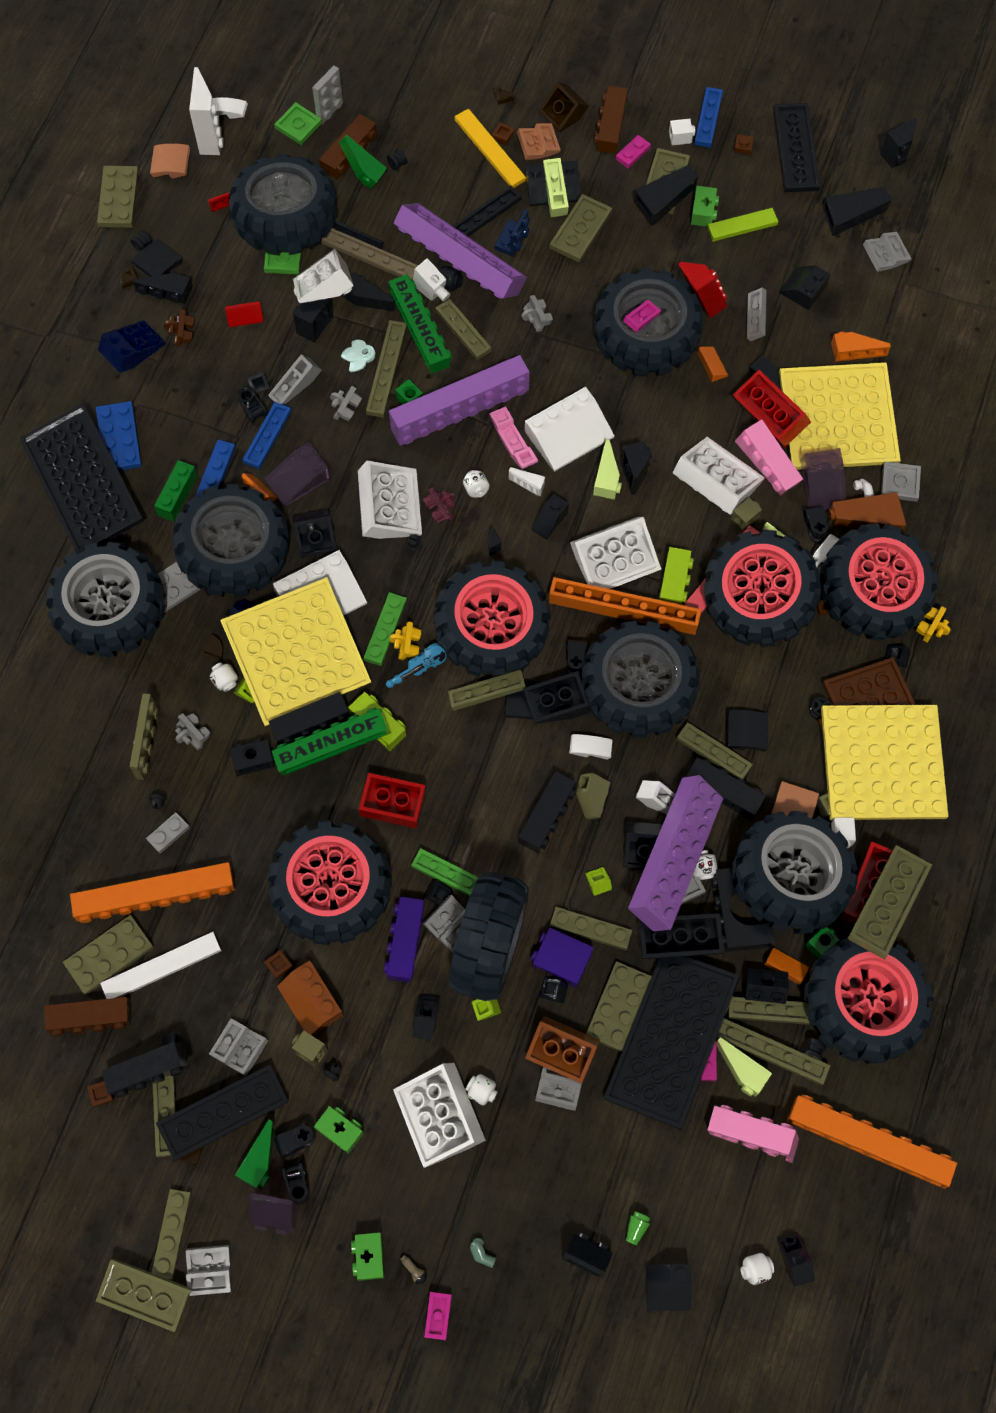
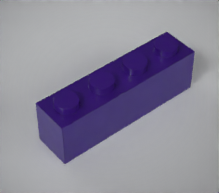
(405, 939)

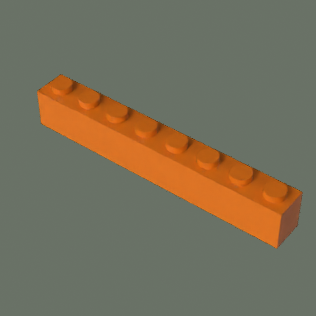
(624, 605)
(152, 892)
(872, 1142)

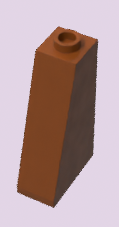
(868, 510)

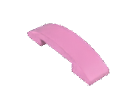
(512, 439)

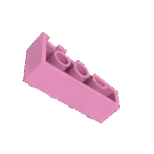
(769, 457)
(754, 1132)

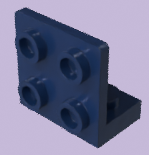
(513, 234)

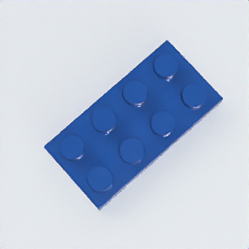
(119, 434)

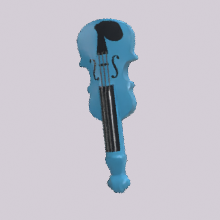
(432, 656)

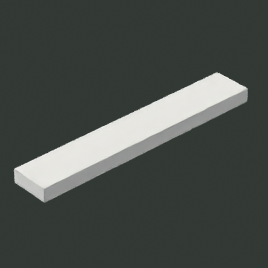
(161, 966)

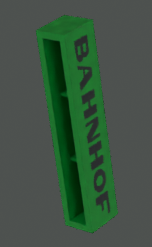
(419, 323)
(331, 742)

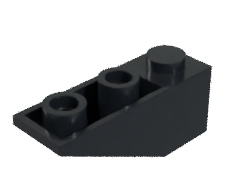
(166, 286)
(368, 295)

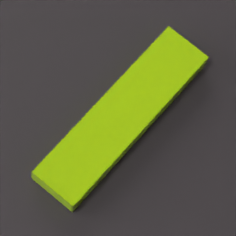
(742, 224)

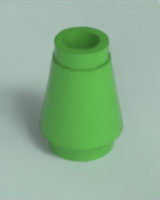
(637, 1227)

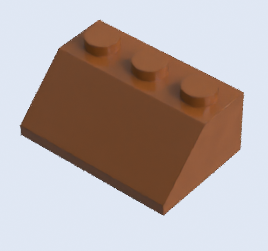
(309, 999)
(562, 1049)

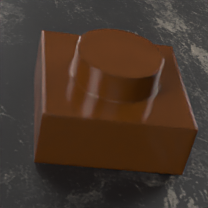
(503, 133)
(743, 144)
(278, 964)
(98, 1094)

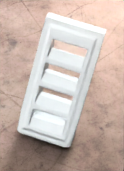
(529, 481)

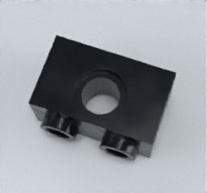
(262, 761)
(766, 986)

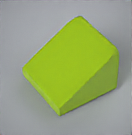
(243, 691)
(599, 881)
(485, 1009)

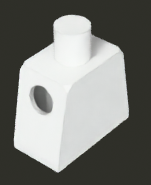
(430, 281)

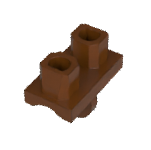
(178, 326)

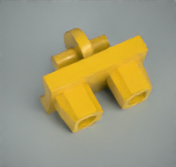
(941, 627)
(404, 639)

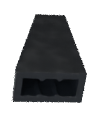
(665, 193)
(854, 208)

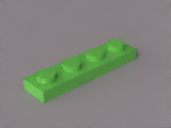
(385, 627)
(444, 872)

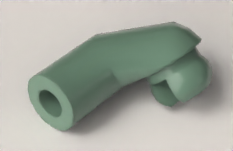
(479, 1253)

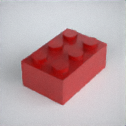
(392, 800)

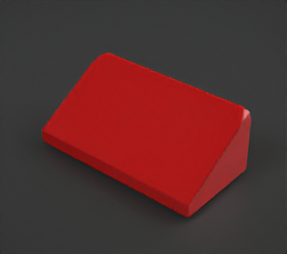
(219, 202)
(244, 314)

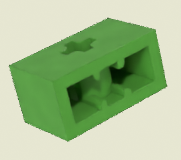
(704, 205)
(327, 1126)
(375, 1268)

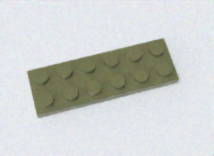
(890, 902)

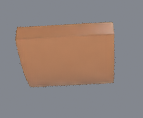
(538, 141)
(170, 160)
(795, 799)

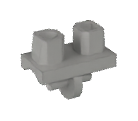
(534, 313)
(351, 398)
(188, 733)

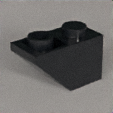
(796, 1259)

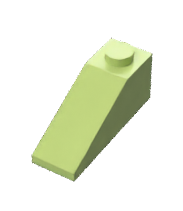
(555, 187)
(607, 479)
(745, 1070)

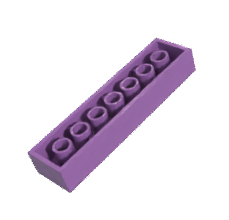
(460, 250)
(459, 400)
(675, 853)

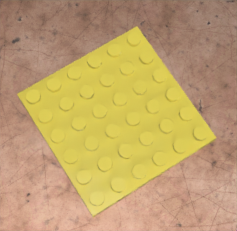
(847, 411)
(295, 650)
(884, 762)

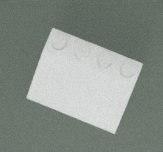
(204, 117)
(324, 279)
(568, 429)
(717, 475)
(389, 501)
(616, 554)
(339, 576)
(439, 1114)

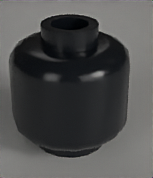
(453, 278)

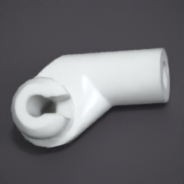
(865, 486)

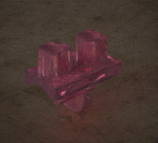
(442, 511)

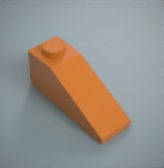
(856, 346)

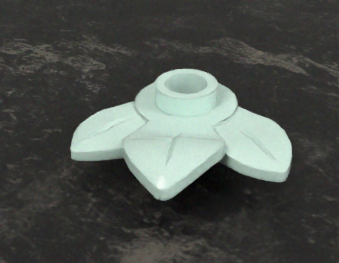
(357, 356)

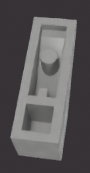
(295, 380)

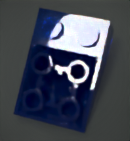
(130, 345)

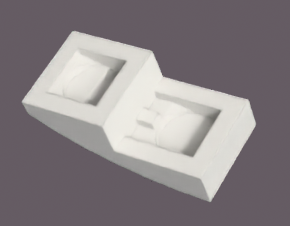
(232, 107)
(590, 746)

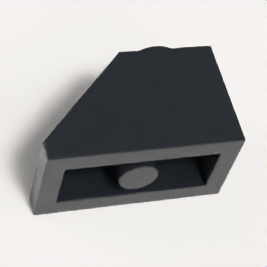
(550, 516)
(426, 1016)

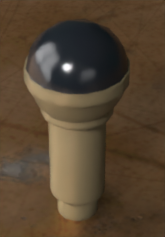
(419, 1276)

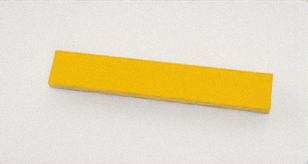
(490, 148)

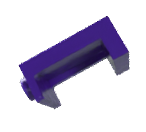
(562, 956)

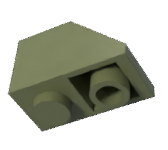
(592, 794)

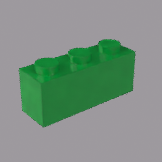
(176, 491)

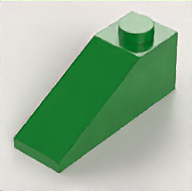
(364, 165)
(258, 1161)

